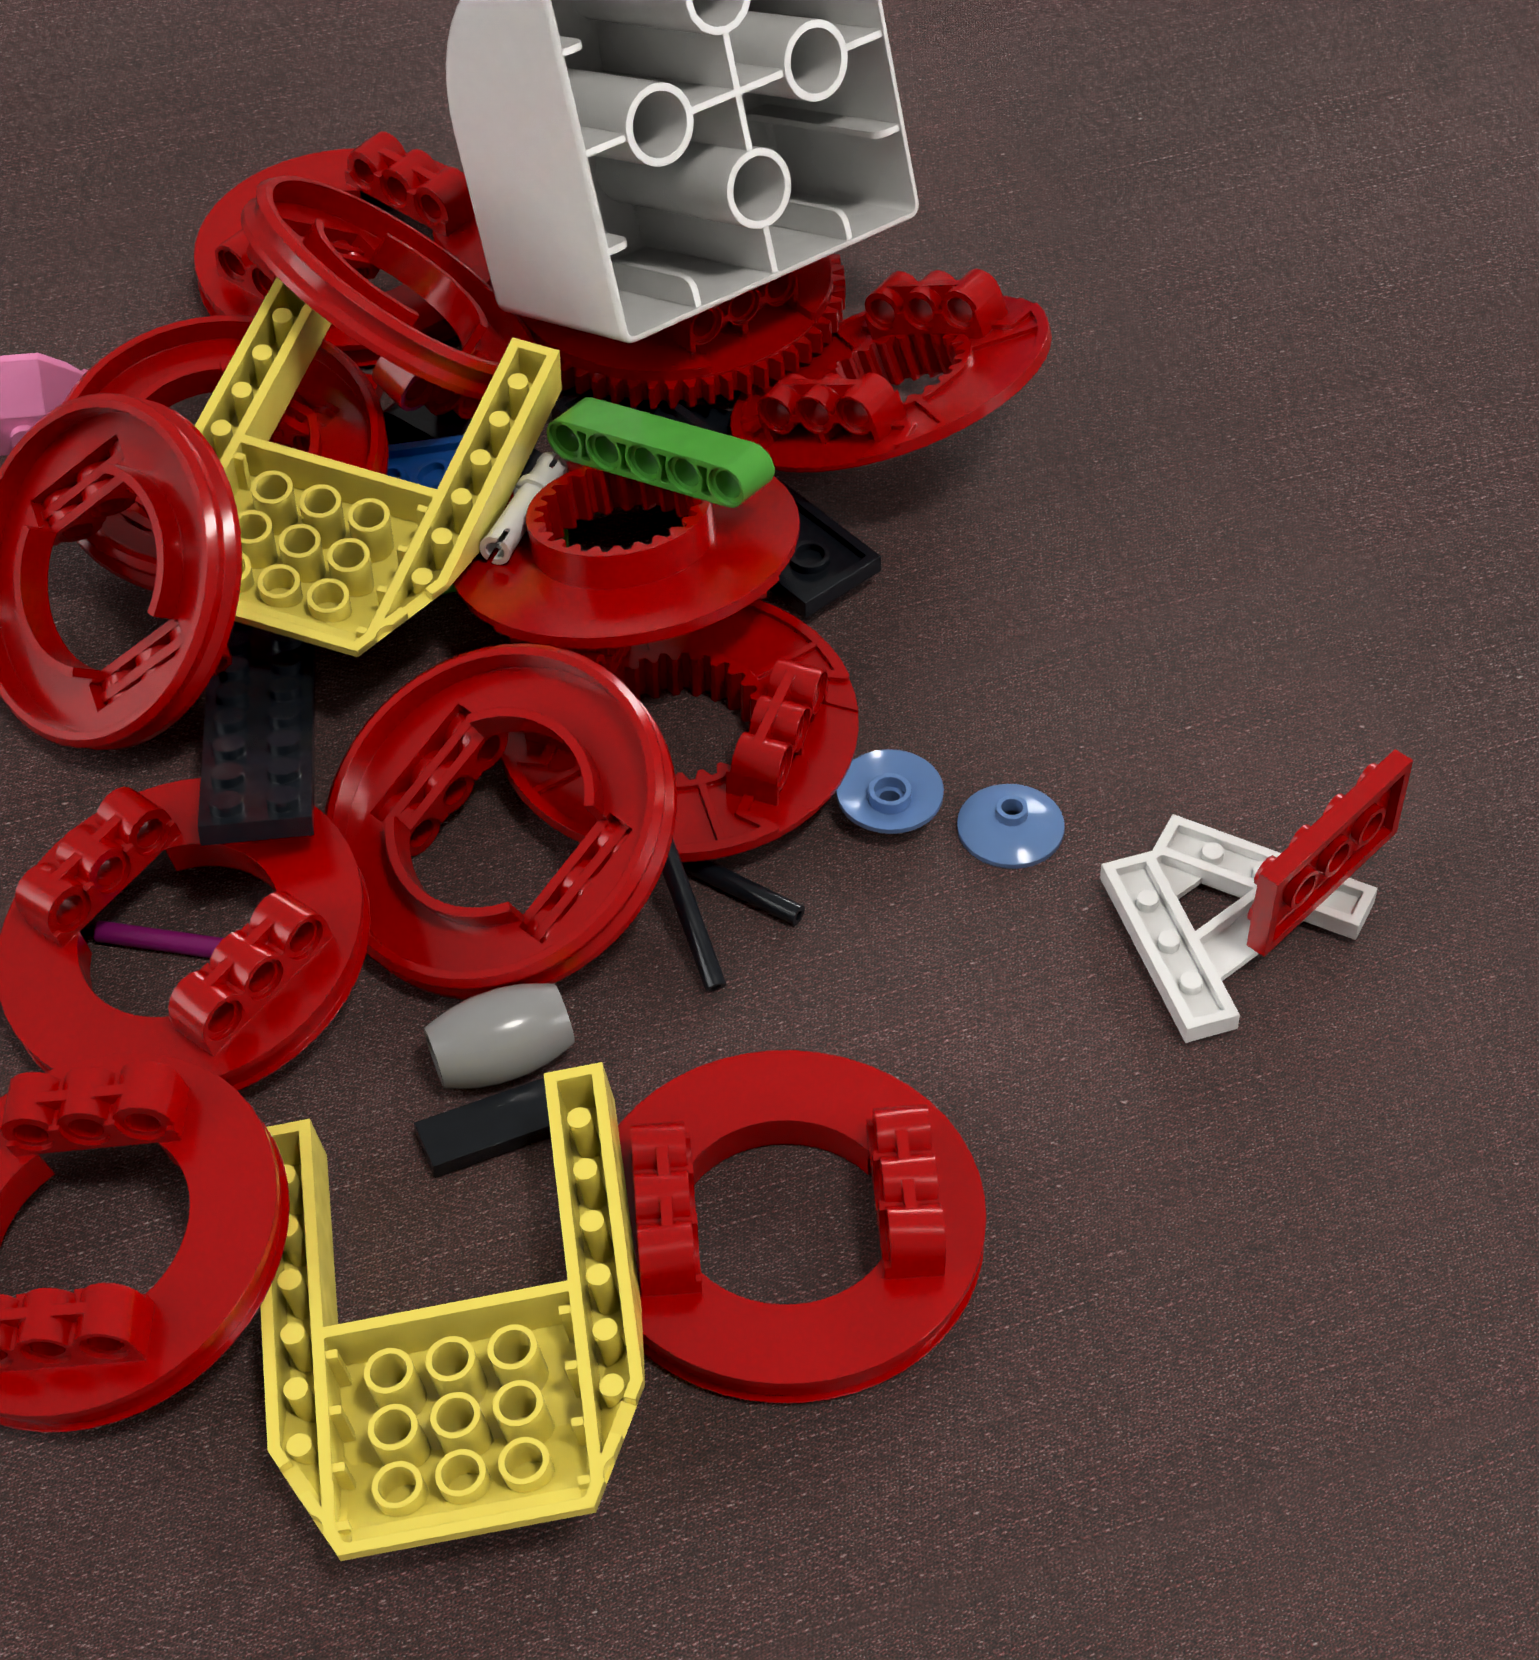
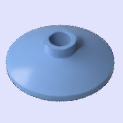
(890, 791)
(1010, 826)

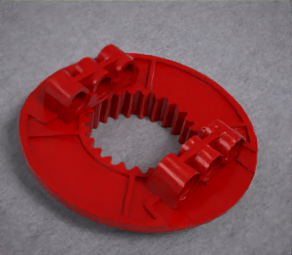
(843, 403)
(636, 594)
(780, 770)

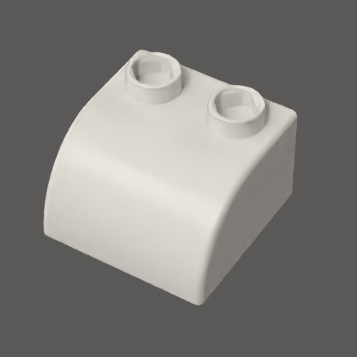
(671, 149)

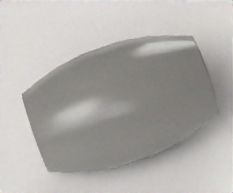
(499, 1035)

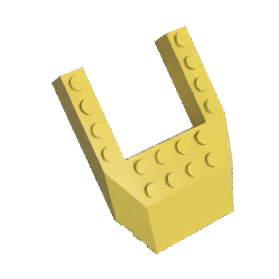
(340, 547)
(467, 1406)

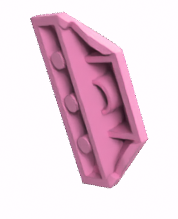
(29, 390)

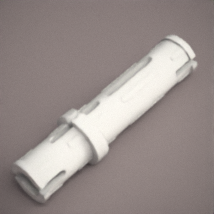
(512, 522)

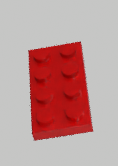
(1327, 851)

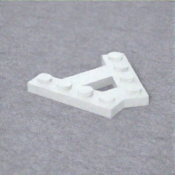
(1192, 963)

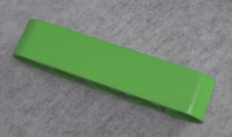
(661, 452)

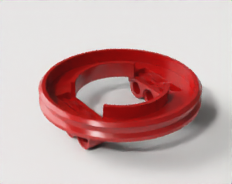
(378, 167)
(329, 248)
(328, 416)
(58, 488)
(420, 765)
(264, 984)
(925, 1212)
(106, 1346)

